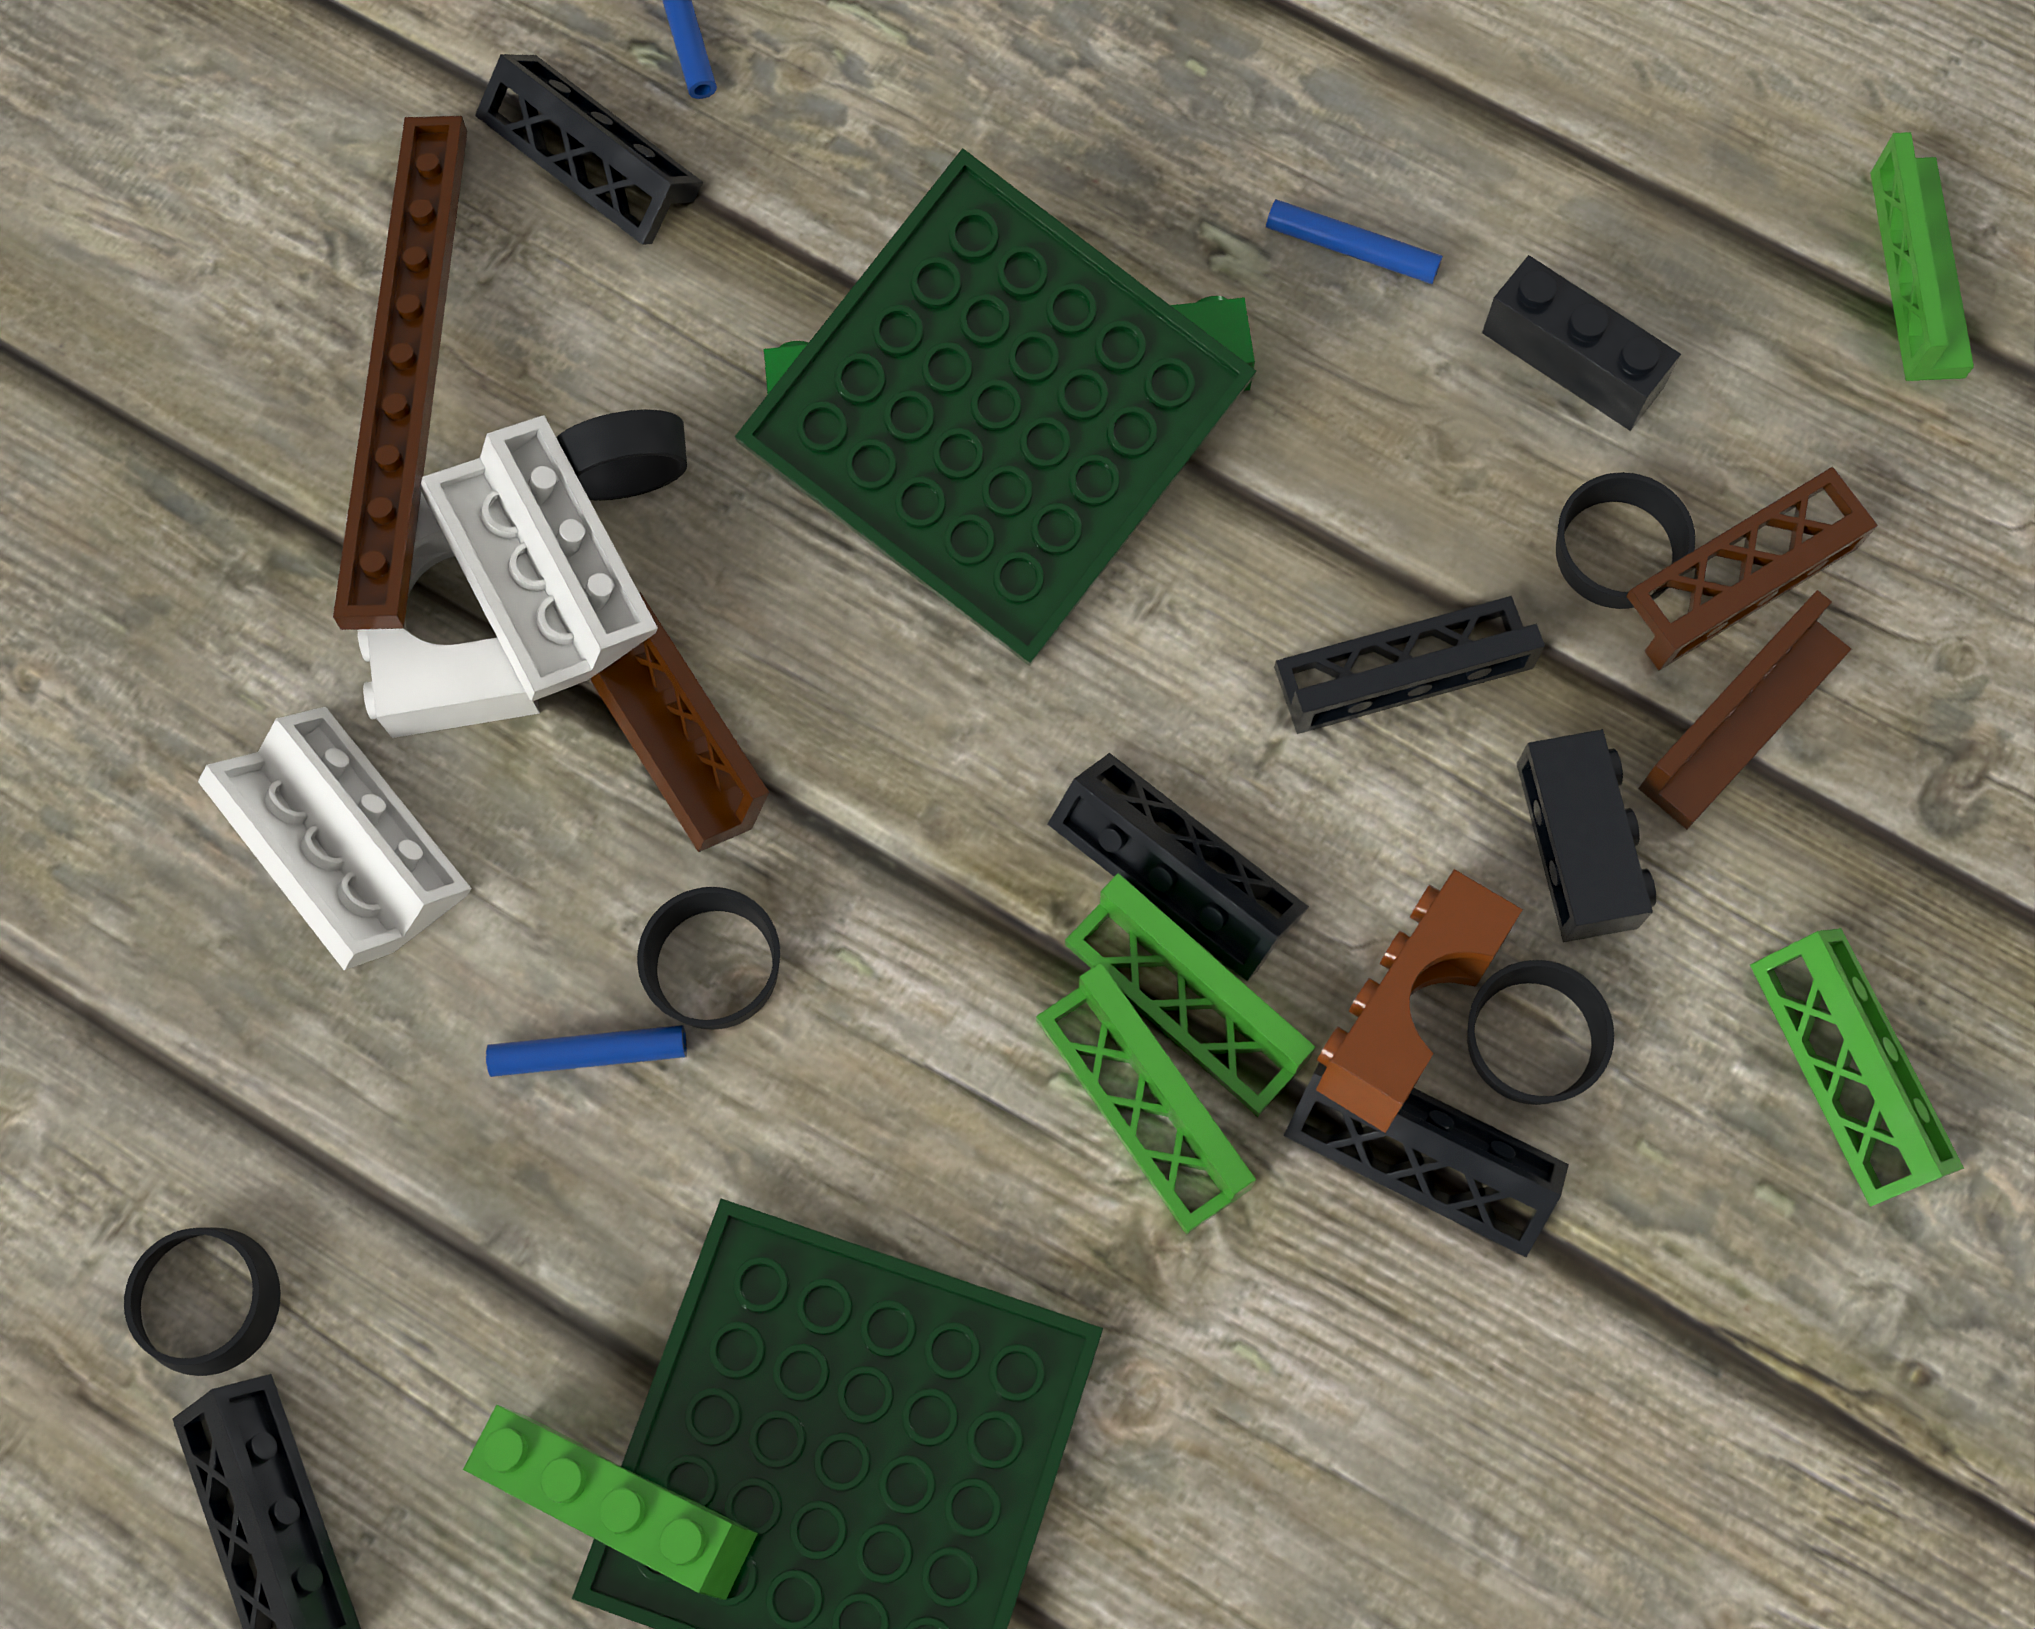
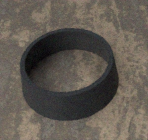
(626, 452)
(1633, 490)
(684, 907)
(1577, 989)
(257, 1325)

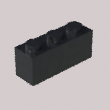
(1579, 342)
(1585, 835)

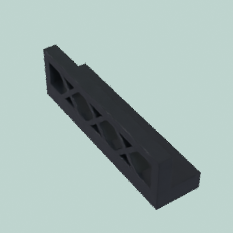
(599, 131)
(1410, 677)
(1172, 868)
(1450, 1140)
(273, 1510)

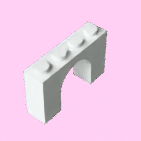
(434, 685)

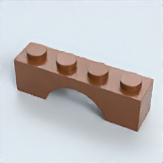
(1383, 1054)

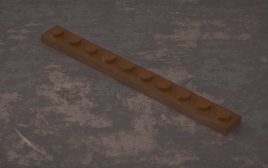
(401, 377)

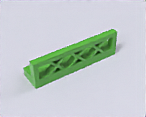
(1920, 264)
(1207, 979)
(1877, 1054)
(1165, 1084)

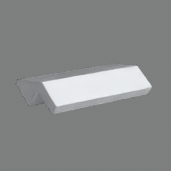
(538, 559)
(335, 838)

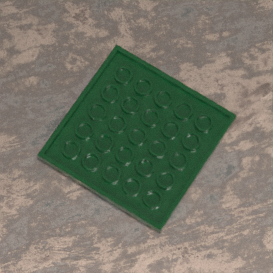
(995, 406)
(860, 1422)

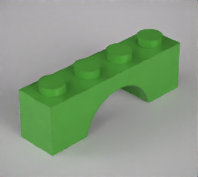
(610, 1503)

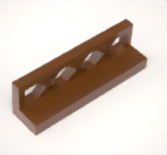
(1763, 586)
(1745, 715)
(682, 741)

